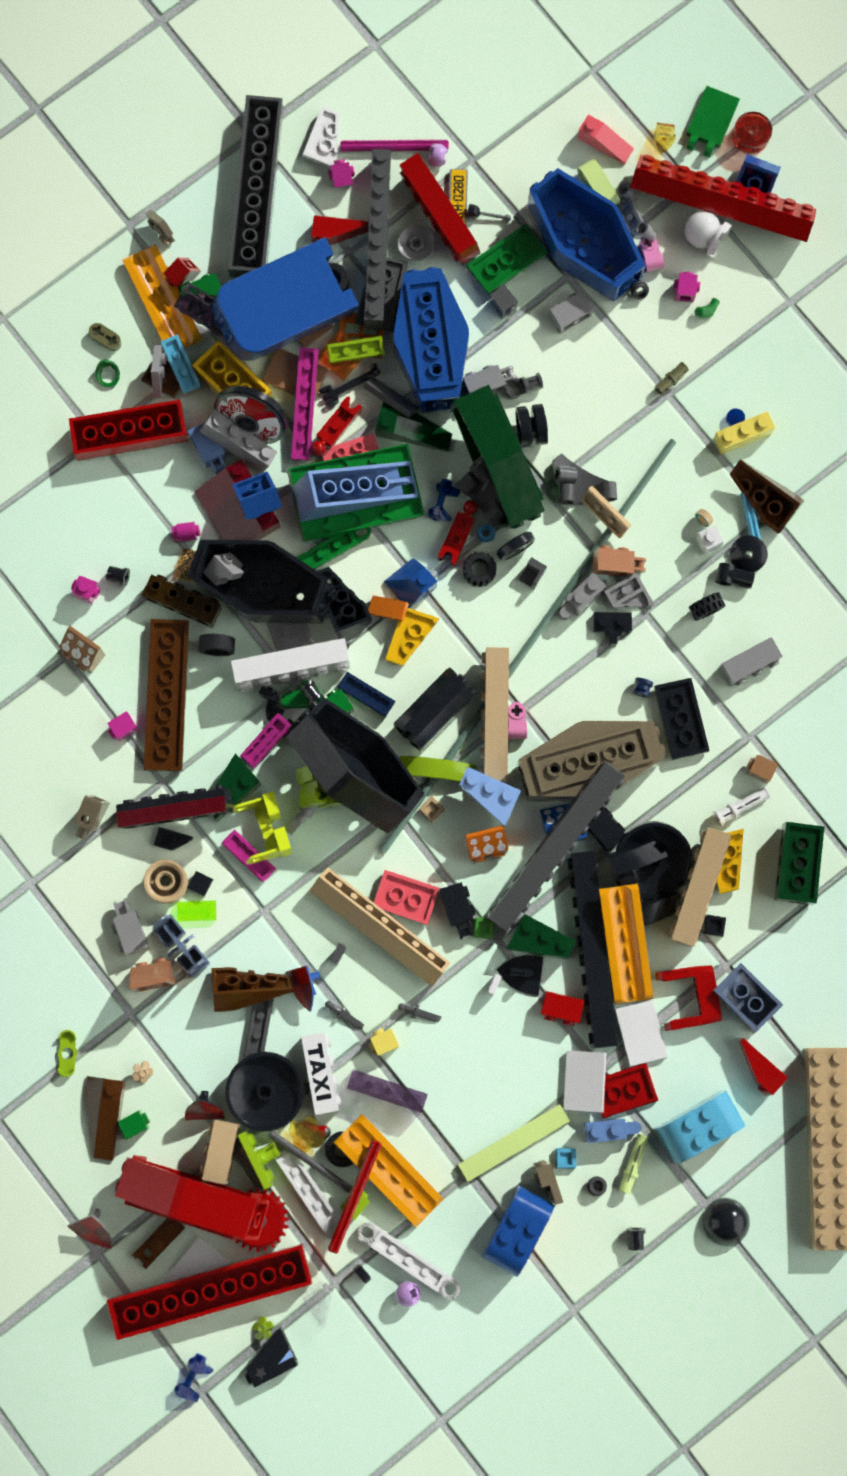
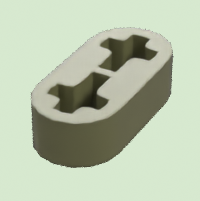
(102, 340)

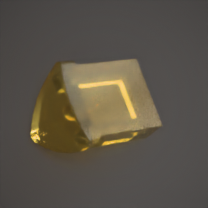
(664, 136)

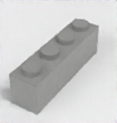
(238, 441)

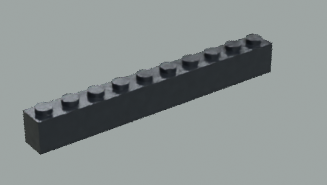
(593, 949)

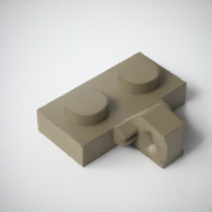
(159, 224)

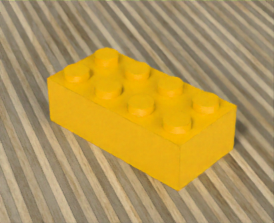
(222, 369)

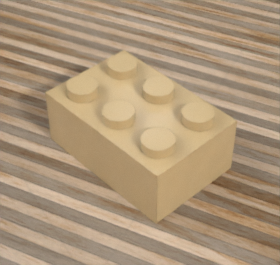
(220, 1151)

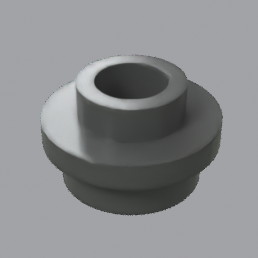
(641, 294)
(603, 1186)

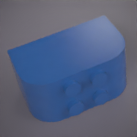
(518, 1231)

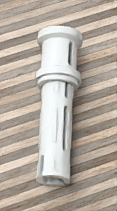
(732, 810)

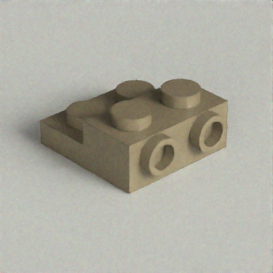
(545, 1177)

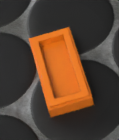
(388, 608)

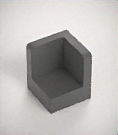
(533, 573)

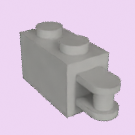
(490, 376)
(582, 597)
(128, 929)

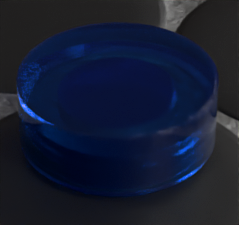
(735, 416)

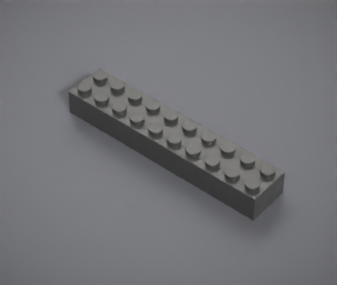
(255, 184)

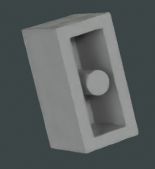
(570, 312)

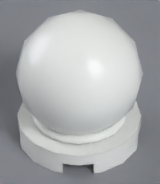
(705, 231)

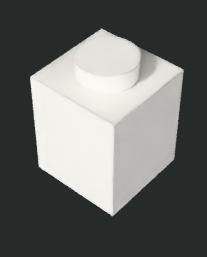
(709, 539)

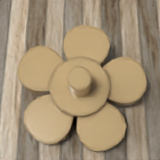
(142, 1072)

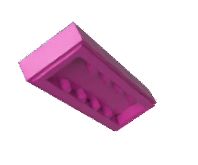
(266, 741)
(243, 850)

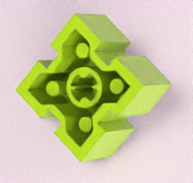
(312, 792)

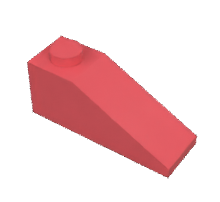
(604, 139)

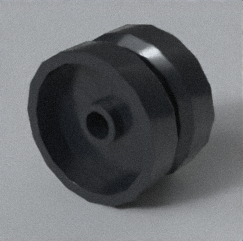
(531, 426)

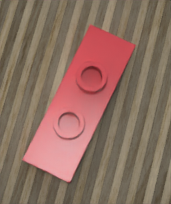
(352, 447)

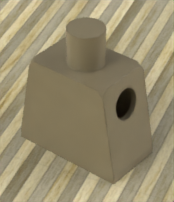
(95, 809)

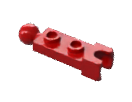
(335, 426)
(458, 532)

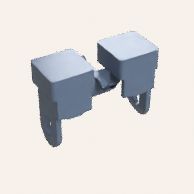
(170, 932)

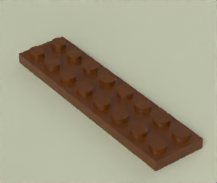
(166, 695)

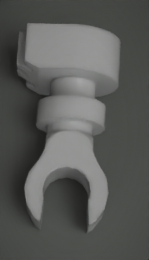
(300, 817)

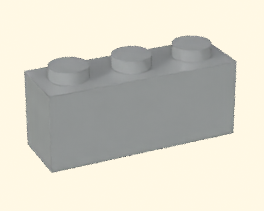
(751, 662)

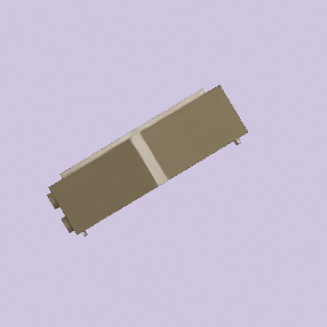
(571, 751)

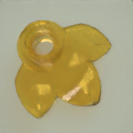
(307, 1131)

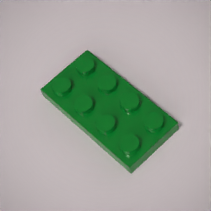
(507, 259)

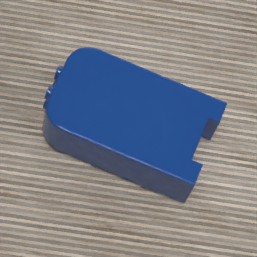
(281, 302)

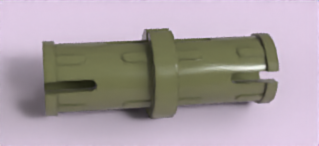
(671, 378)

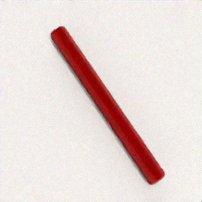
(354, 1196)

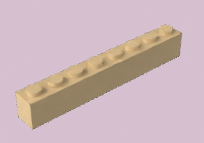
(495, 712)
(379, 927)

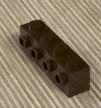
(182, 601)

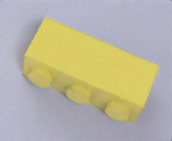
(744, 433)

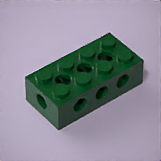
(810, 856)

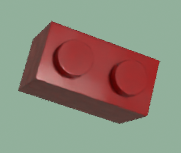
(562, 1008)

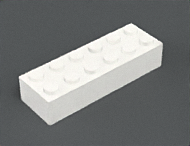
(291, 664)

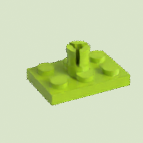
(260, 1157)

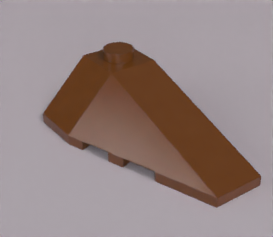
(768, 497)
(241, 989)
(103, 1109)

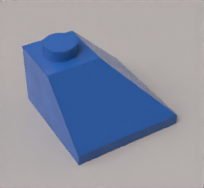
(411, 582)

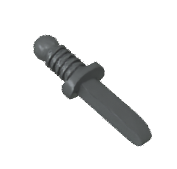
(419, 1013)
(344, 1015)

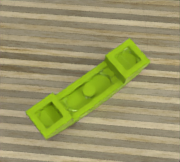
(435, 768)

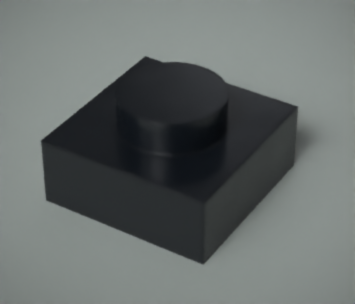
(269, 694)

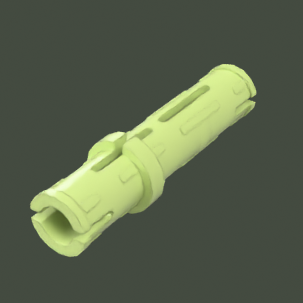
(627, 1186)

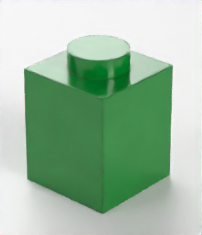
(134, 1124)

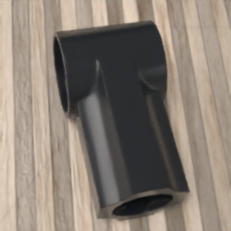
(730, 575)

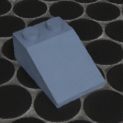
(747, 998)

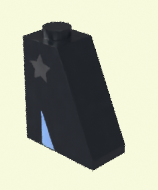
(271, 1360)

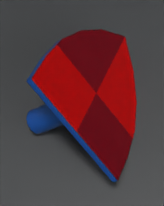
(303, 985)

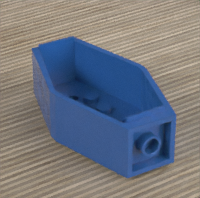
(589, 218)
(421, 354)

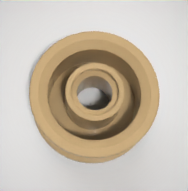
(153, 879)

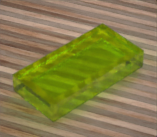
(196, 911)

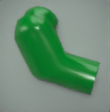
(707, 311)

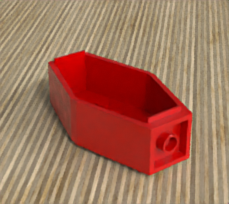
(191, 1199)

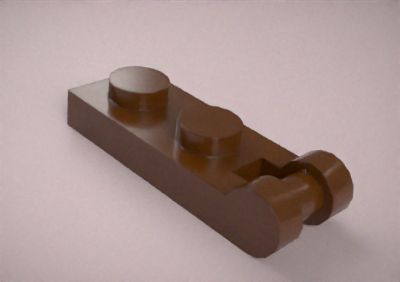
(158, 1241)

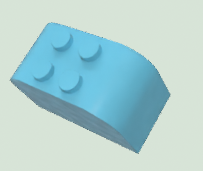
(700, 1127)

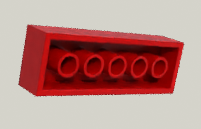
(441, 211)
(128, 430)

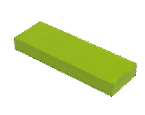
(355, 349)

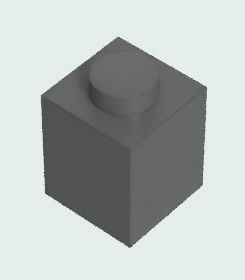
(503, 301)

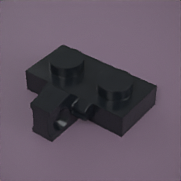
(612, 624)

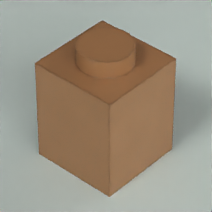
(761, 768)

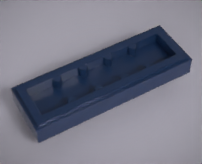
(366, 694)

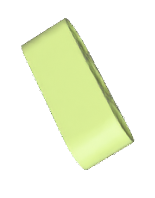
(594, 177)

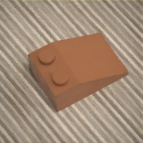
(151, 976)

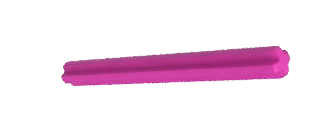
(393, 145)

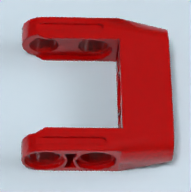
(707, 999)

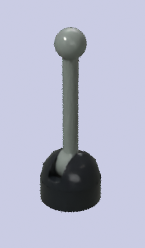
(474, 212)

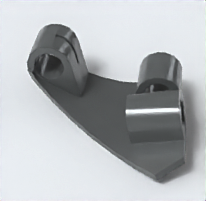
(574, 482)
(480, 488)

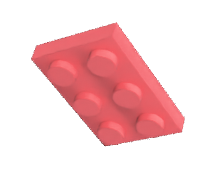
(406, 897)

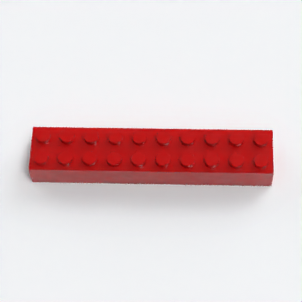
(723, 197)
(209, 1291)

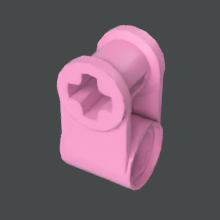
(651, 255)
(517, 724)

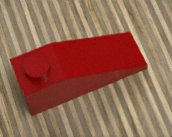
(337, 228)
(764, 1073)

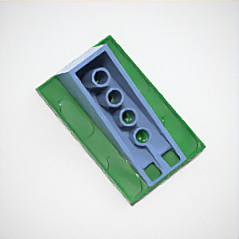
(355, 492)

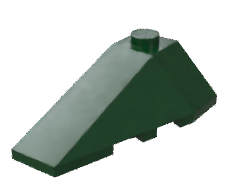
(412, 429)

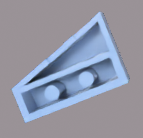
(490, 793)

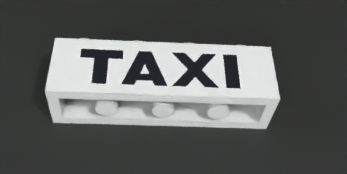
(320, 1074)

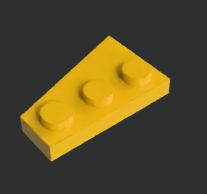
(409, 636)
(730, 871)

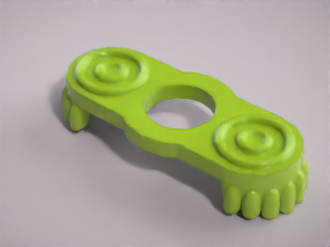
(67, 1066)

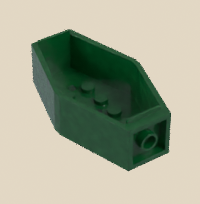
(490, 435)

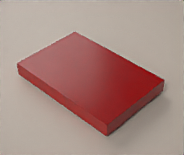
(628, 1090)

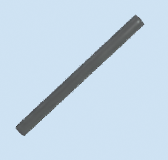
(310, 1161)

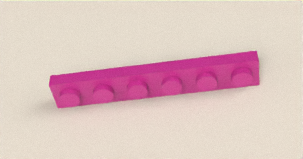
(304, 404)

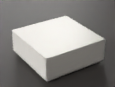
(494, 984)

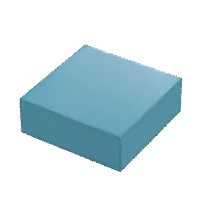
(565, 1158)

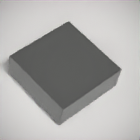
(338, 954)

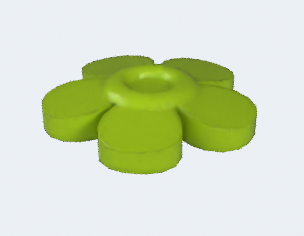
(263, 1328)

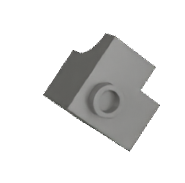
(223, 568)

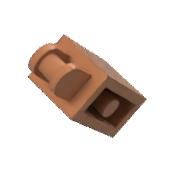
(616, 562)

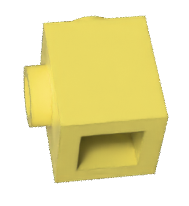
(383, 1041)

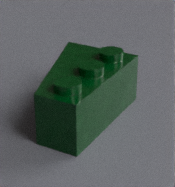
(239, 780)
(540, 939)

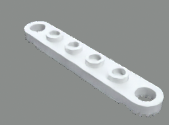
(308, 1190)
(408, 1260)

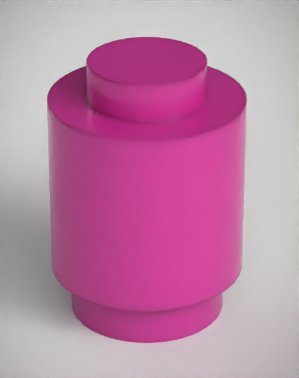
(186, 531)

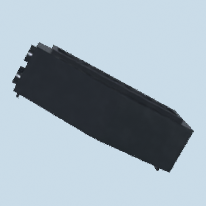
(270, 564)
(354, 764)

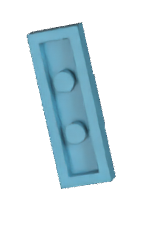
(180, 364)

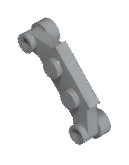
(631, 214)

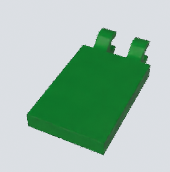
(711, 119)

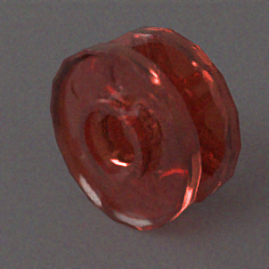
(753, 122)

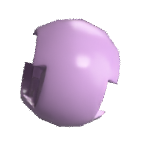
(437, 155)
(407, 1294)

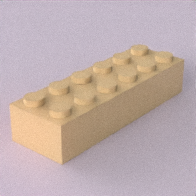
(701, 887)

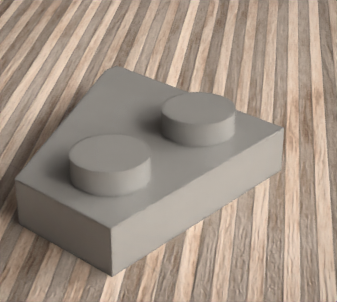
(157, 370)
(628, 593)

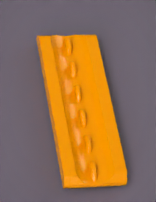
(159, 297)
(626, 943)
(390, 1172)

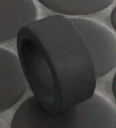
(216, 644)

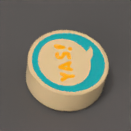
(704, 517)

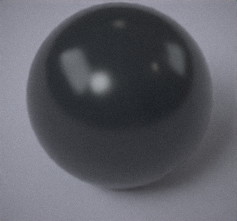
(726, 1221)

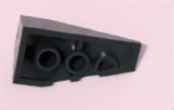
(347, 612)

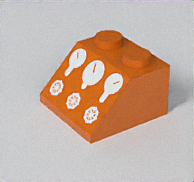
(486, 844)

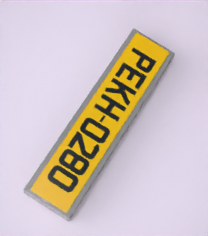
(458, 191)

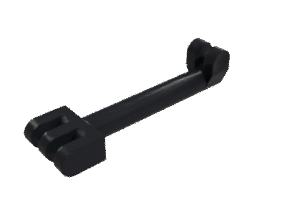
(333, 393)

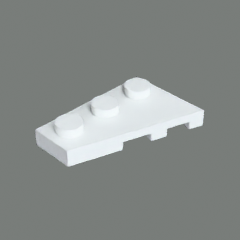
(324, 138)

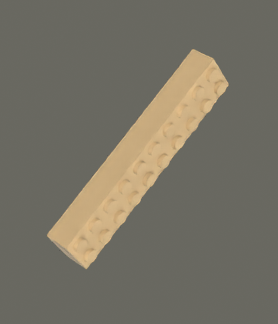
(827, 1146)

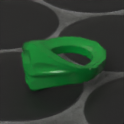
(99, 369)

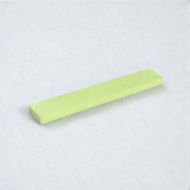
(513, 1142)

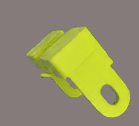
(266, 812)

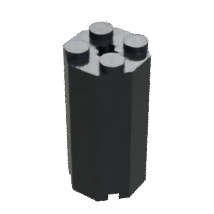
(434, 709)

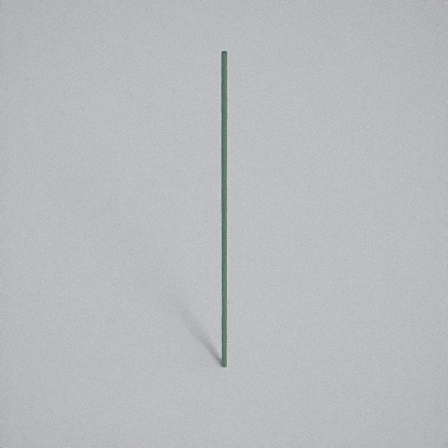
(536, 634)

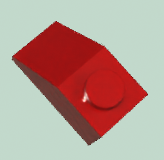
(181, 272)

